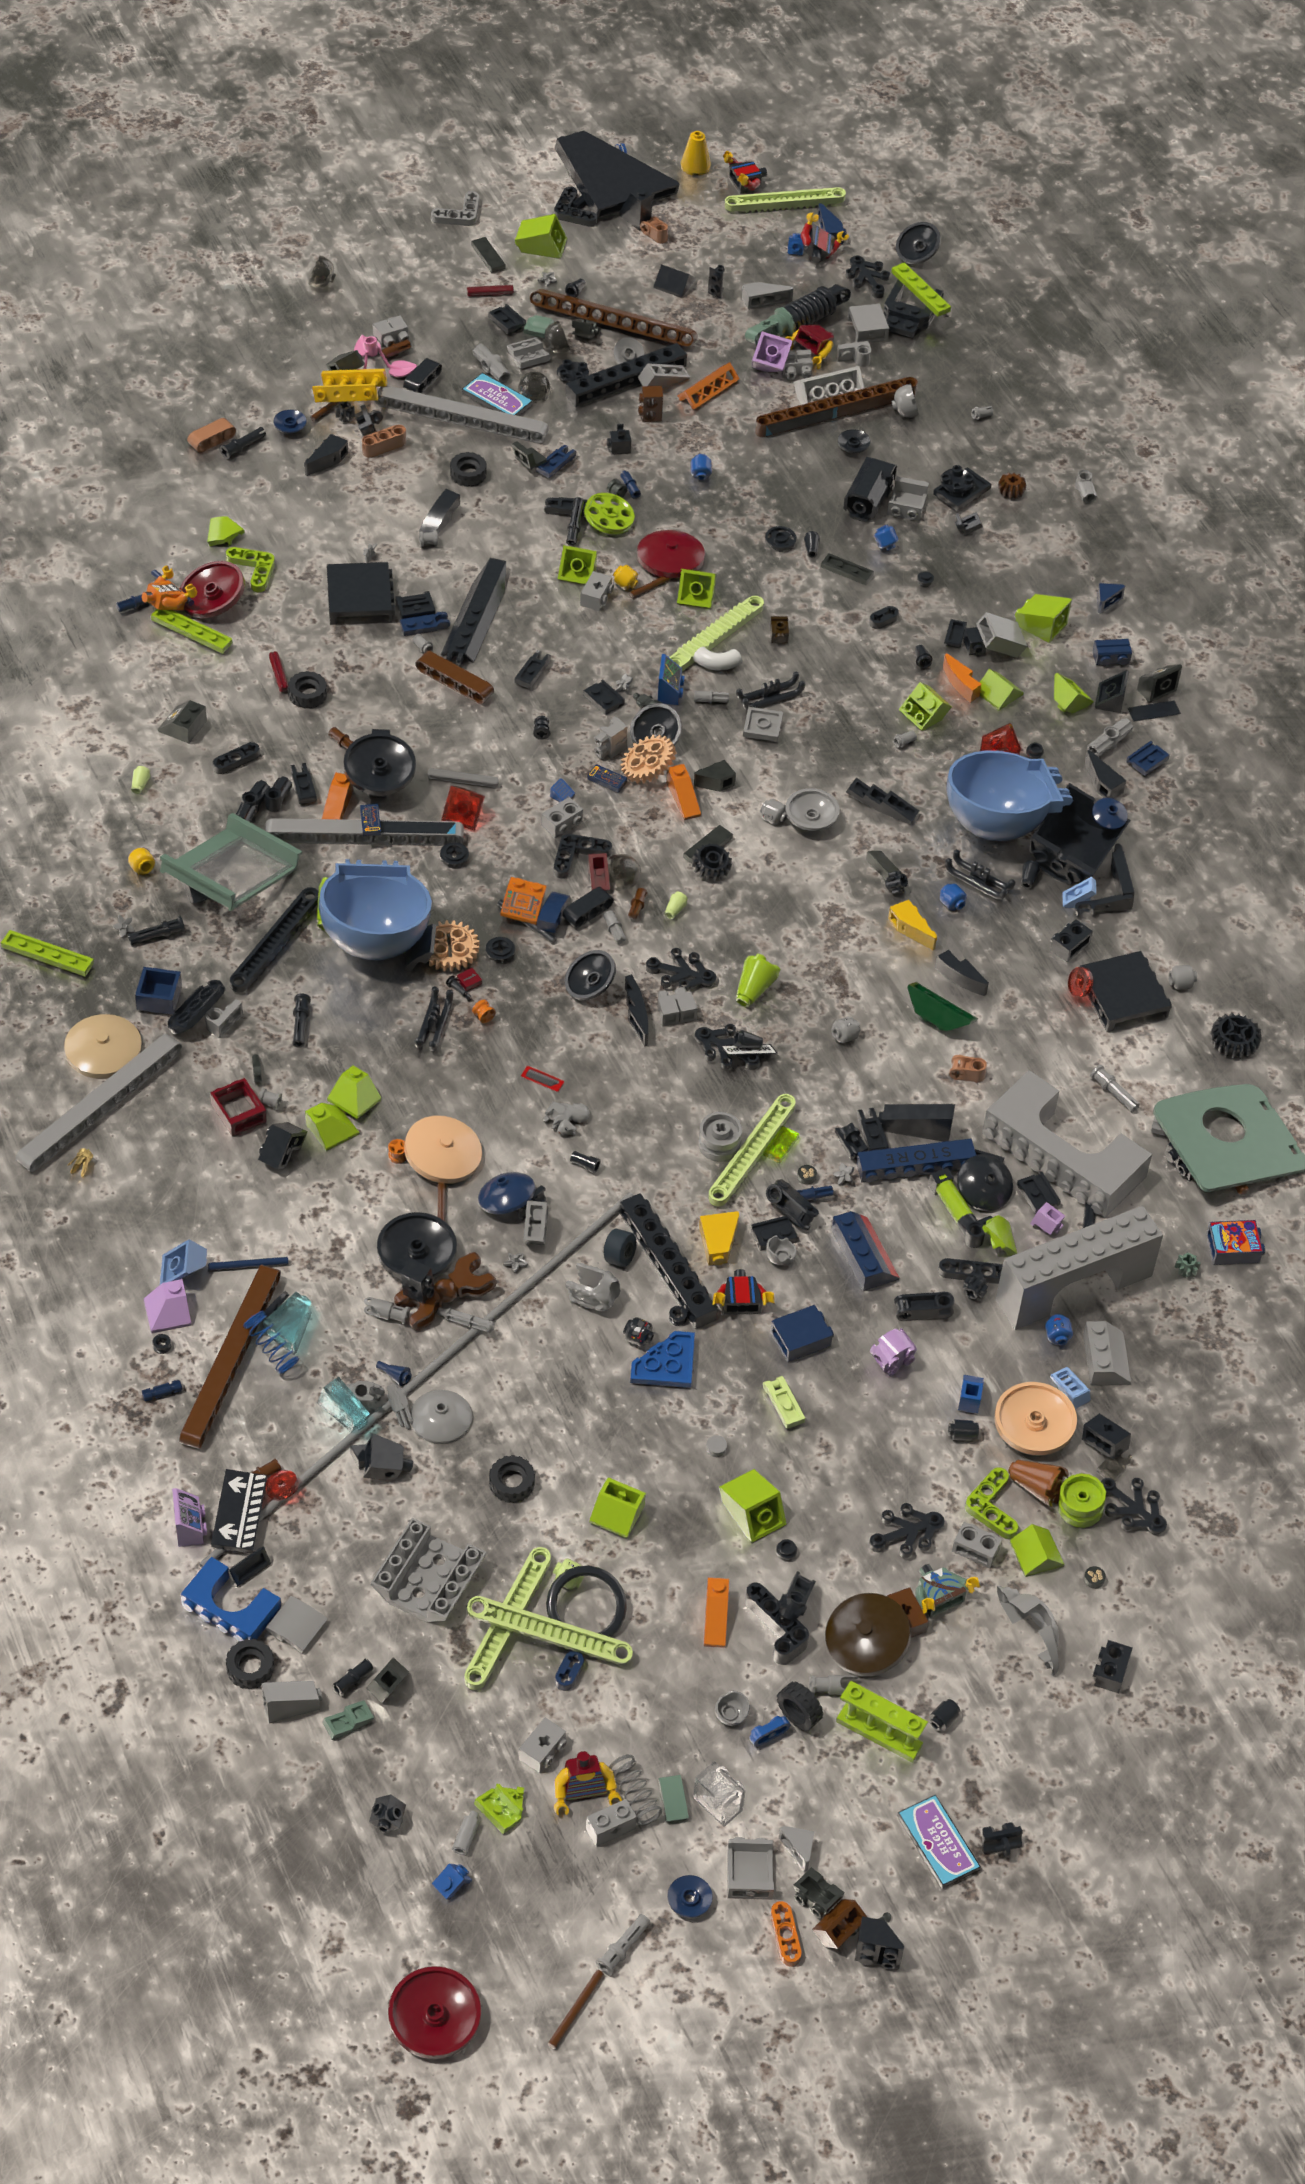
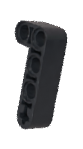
(760, 1599)

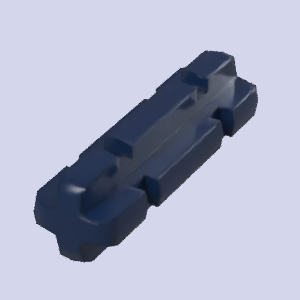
(162, 1390)

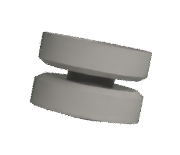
(720, 1136)

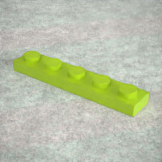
(921, 289)
(192, 629)
(47, 953)

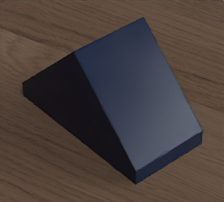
(1109, 595)

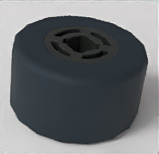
(620, 1247)

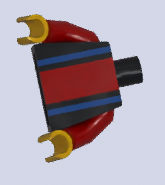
(744, 174)
(818, 242)
(742, 1295)

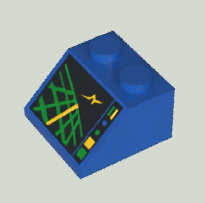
(670, 681)

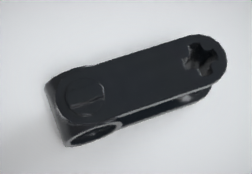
(791, 1204)
(924, 1306)
(794, 1601)

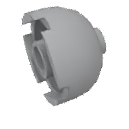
(905, 402)

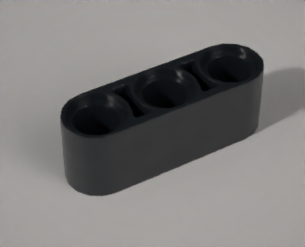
(422, 376)
(587, 907)

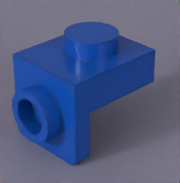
(795, 244)
(451, 1880)

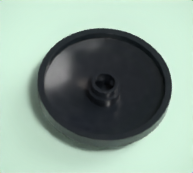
(379, 764)
(416, 1237)

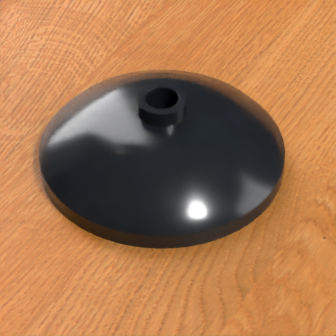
(918, 243)
(654, 719)
(590, 975)
(976, 1187)

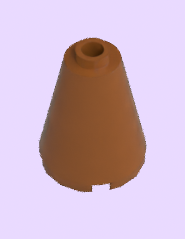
(1039, 1479)

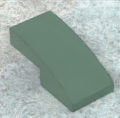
(349, 1720)
(673, 1798)

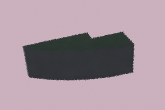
(441, 512)
(961, 973)

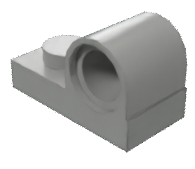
(858, 351)
(220, 1021)

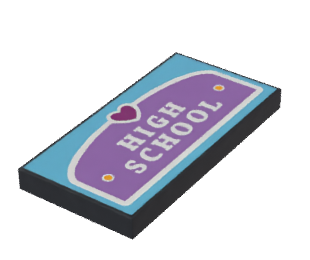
(496, 395)
(938, 1841)

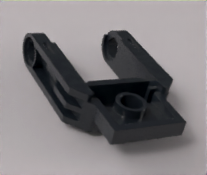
(903, 317)

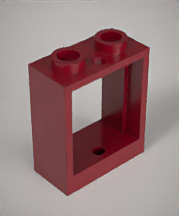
(244, 1120)

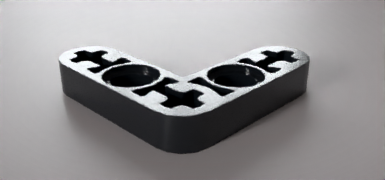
(584, 217)
(572, 848)

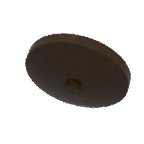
(868, 1634)

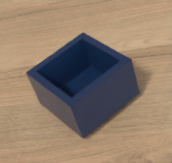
(158, 990)

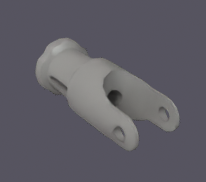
(386, 1310)
(828, 1684)

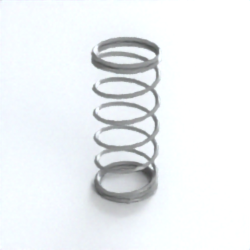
(628, 1765)

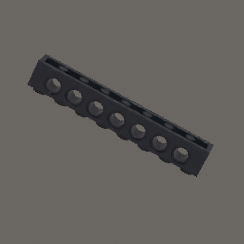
(621, 375)
(650, 1236)

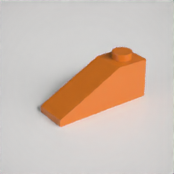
(683, 791)
(338, 797)
(716, 1612)

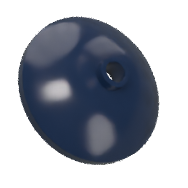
(506, 1192)

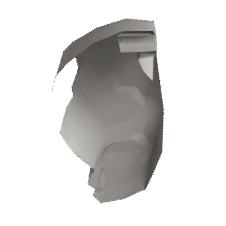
(1020, 1606)

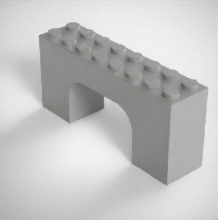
(1097, 1178)
(1120, 1245)

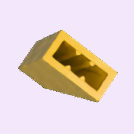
(718, 1236)

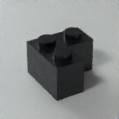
(279, 1144)

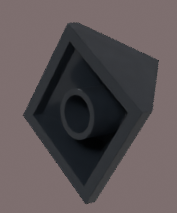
(673, 281)
(1112, 693)

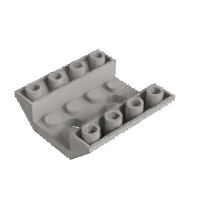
(412, 1569)

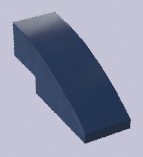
(552, 912)

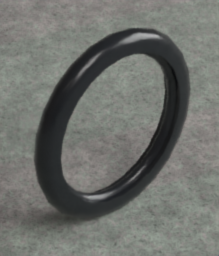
(587, 1570)

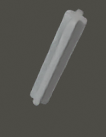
(460, 777)

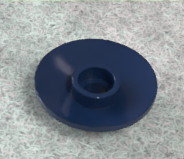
(289, 421)
(1107, 818)
(690, 1887)

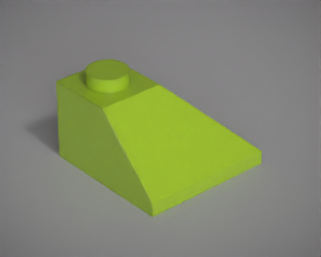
(696, 588)
(1069, 695)
(354, 1092)
(329, 1125)

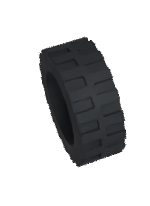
(468, 478)
(307, 679)
(517, 1464)
(245, 1648)
(800, 1705)

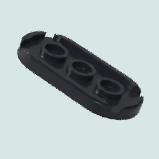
(195, 1006)

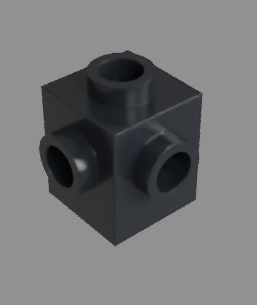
(387, 1813)

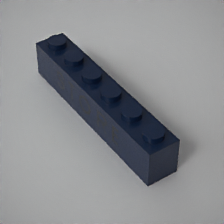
(913, 1160)

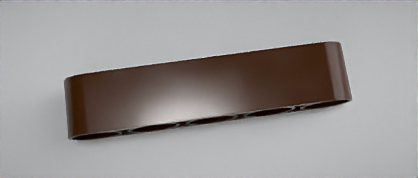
(454, 677)

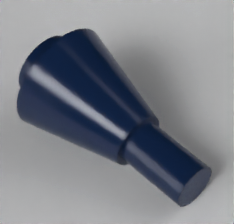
(399, 1374)

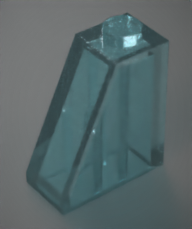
(290, 1321)
(343, 1405)

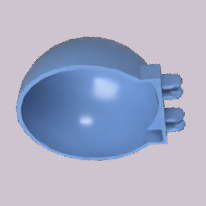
(1003, 794)
(374, 909)

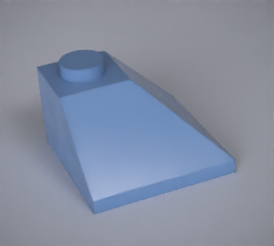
(182, 1261)

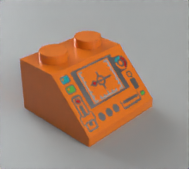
(523, 900)

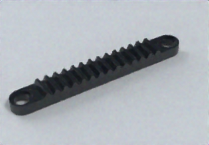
(274, 940)

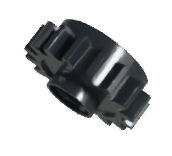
(712, 861)

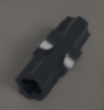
(252, 800)

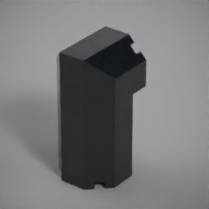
(870, 489)

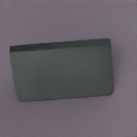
(881, 863)

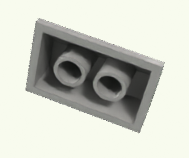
(1106, 1354)

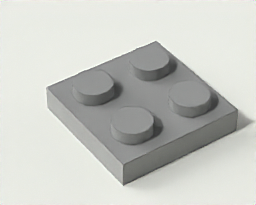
(763, 724)

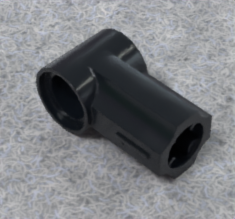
(276, 794)

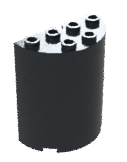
(1071, 842)

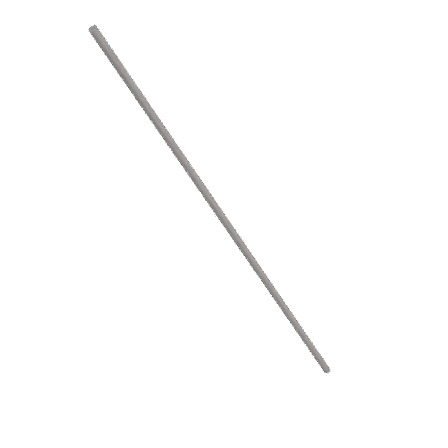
(440, 1360)

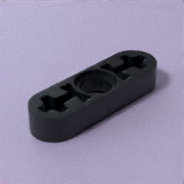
(225, 763)

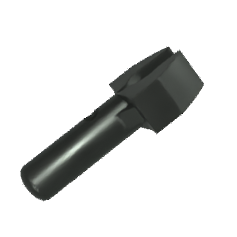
(256, 1068)

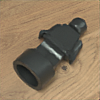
(644, 700)

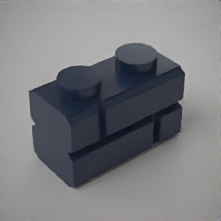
(1112, 652)

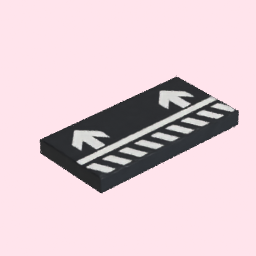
(239, 1511)

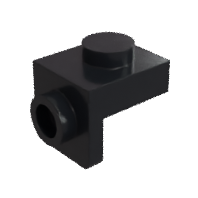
(969, 523)

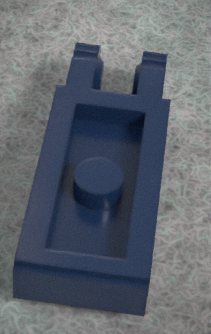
(556, 461)
(424, 624)

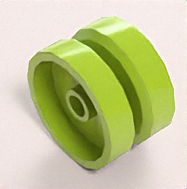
(1082, 1500)

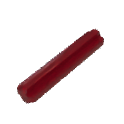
(490, 290)
(278, 671)

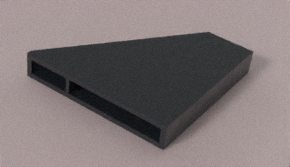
(608, 174)

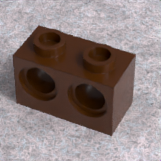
(651, 404)

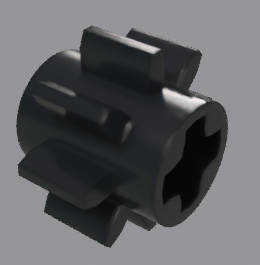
(344, 411)
(896, 882)
(975, 1286)

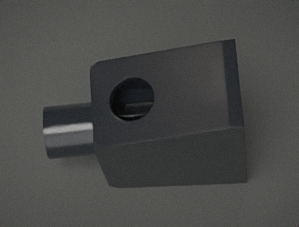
(384, 1459)

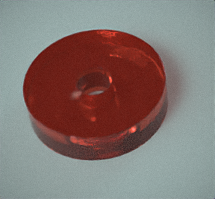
(1080, 982)
(282, 1485)

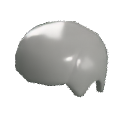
(780, 1251)
(732, 1708)

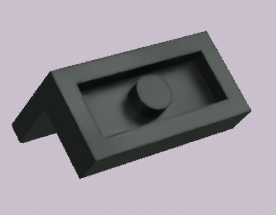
(529, 457)

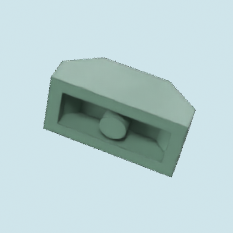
(536, 325)

